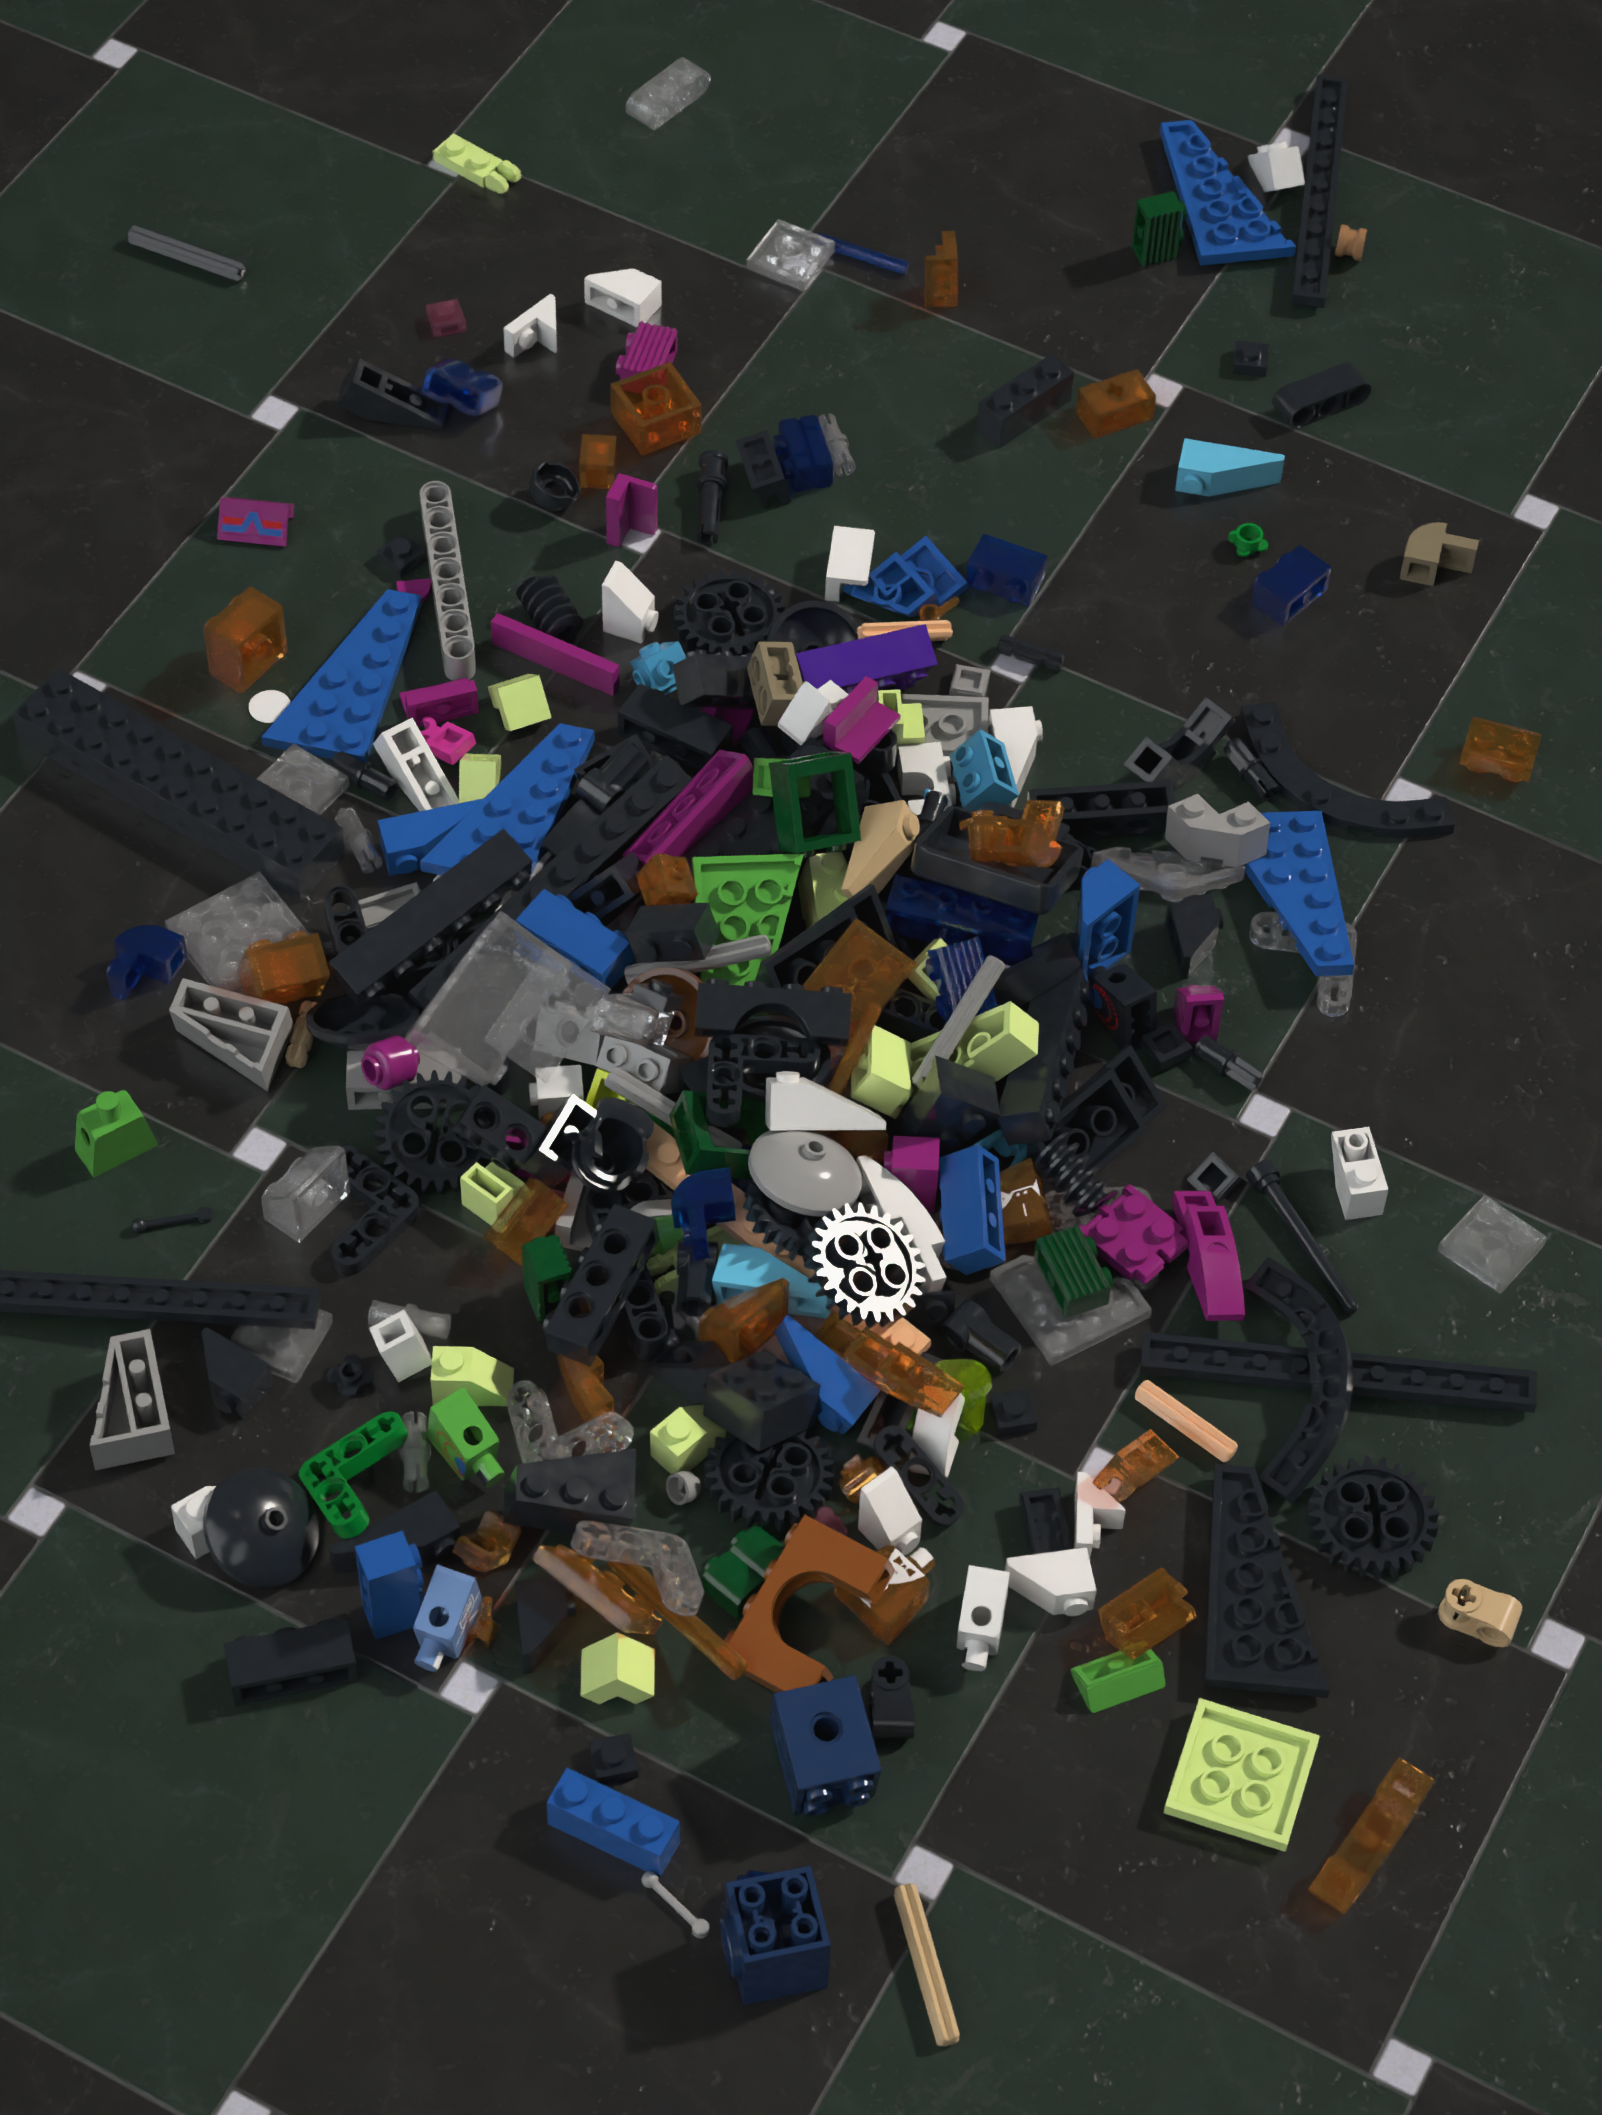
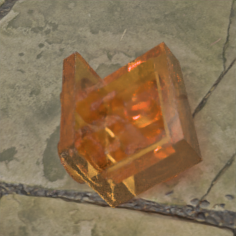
(1500, 749)

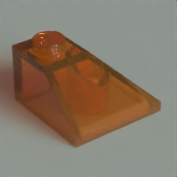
(746, 1320)

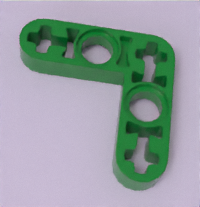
(387, 1434)

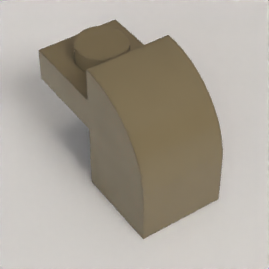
(1433, 548)

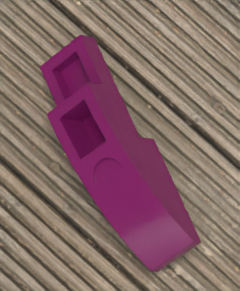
(1213, 1255)

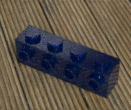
(938, 911)

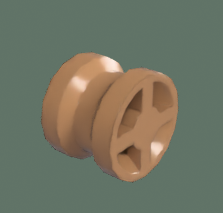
(1351, 242)

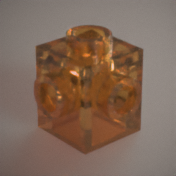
(666, 881)

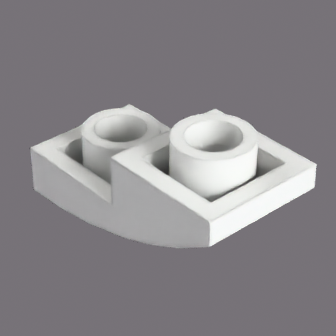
(937, 1437)

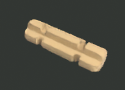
(300, 1039)

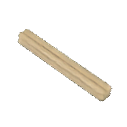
(926, 1965)

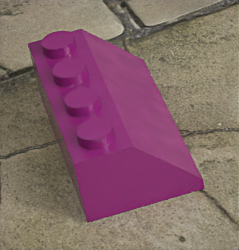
(697, 808)

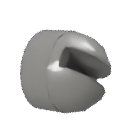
(679, 1483)

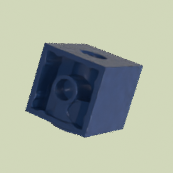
(825, 1746)
(775, 1935)

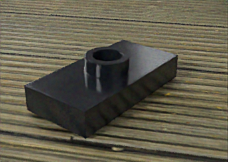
(1045, 1521)

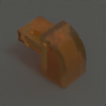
(1033, 837)

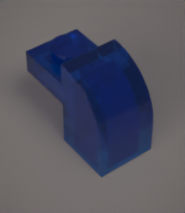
(145, 951)
(700, 1201)

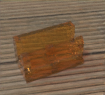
(525, 1218)
(1137, 1464)
(1146, 1614)

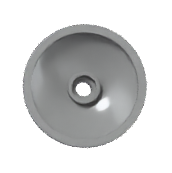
(804, 1171)

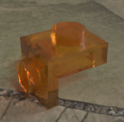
(983, 834)
(488, 1545)

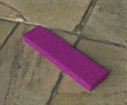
(555, 654)

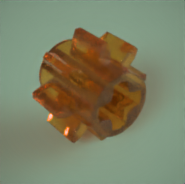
(858, 1474)

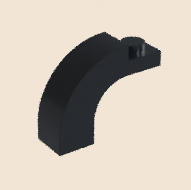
(1185, 751)

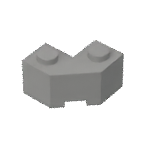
(1231, 836)

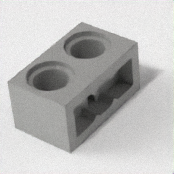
(652, 1065)

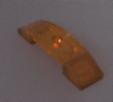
(1372, 1837)

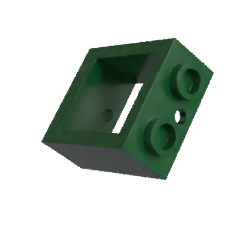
(787, 806)
(694, 1140)

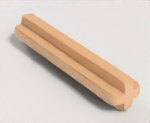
(938, 629)
(1186, 1421)

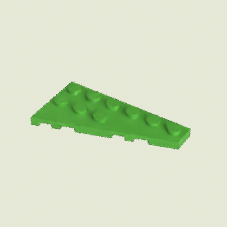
(747, 900)

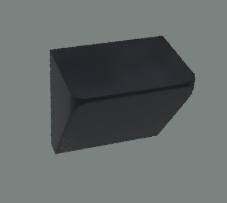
(1216, 1177)

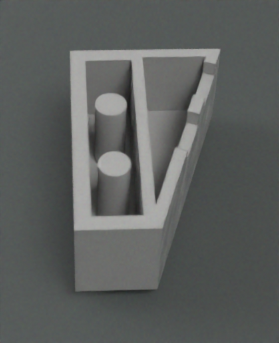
(234, 1028)
(132, 1407)

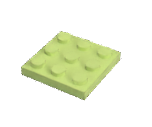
(1241, 1774)

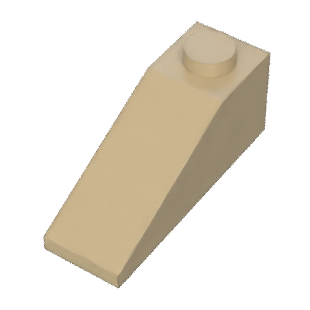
(885, 843)

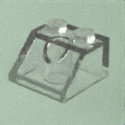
(307, 1191)

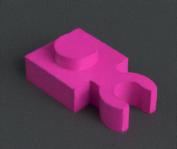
(448, 741)

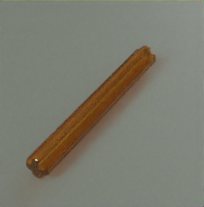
(690, 1626)

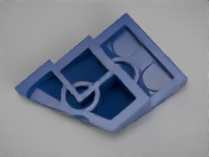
(911, 581)

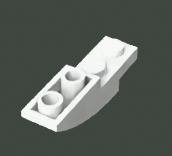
(892, 1196)

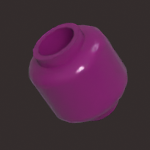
(390, 1062)

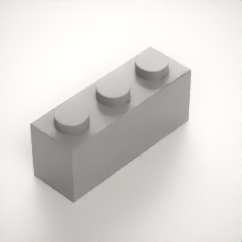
(367, 1096)

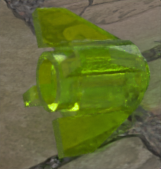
(976, 1384)

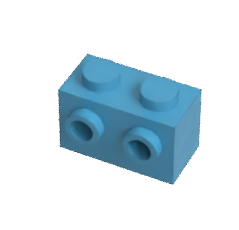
(983, 771)

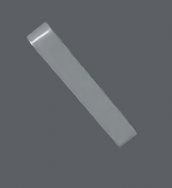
(447, 581)

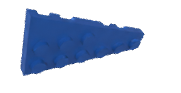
(1221, 210)
(352, 688)
(523, 803)

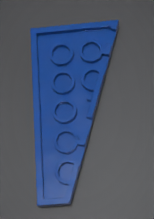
(1303, 890)

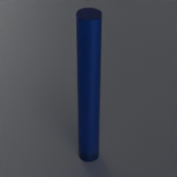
(869, 255)

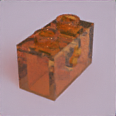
(1115, 403)

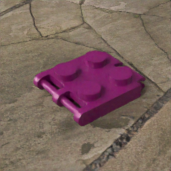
(1135, 1235)

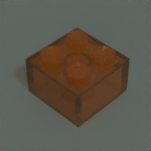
(656, 408)
(245, 639)
(284, 969)

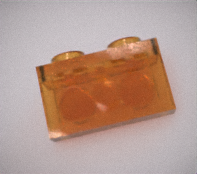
(942, 274)

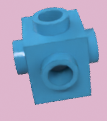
(655, 665)

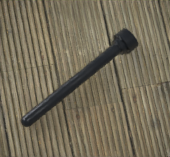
(1265, 1178)

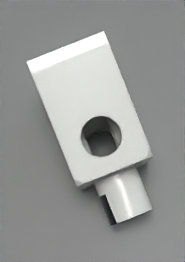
(982, 1615)

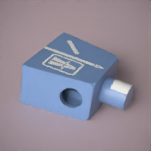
(446, 1616)

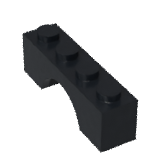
(820, 1014)

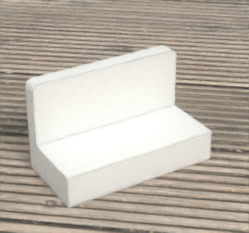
(848, 559)

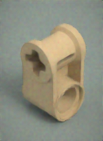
(1484, 1612)

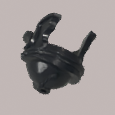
(612, 1146)

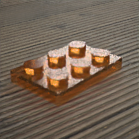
(862, 966)
(599, 1589)

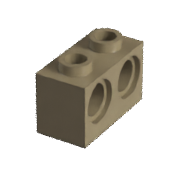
(773, 679)

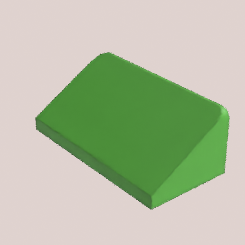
(1118, 1679)

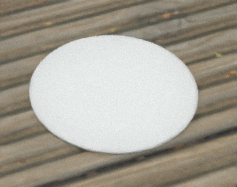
(268, 705)

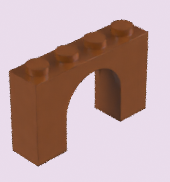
(810, 1557)

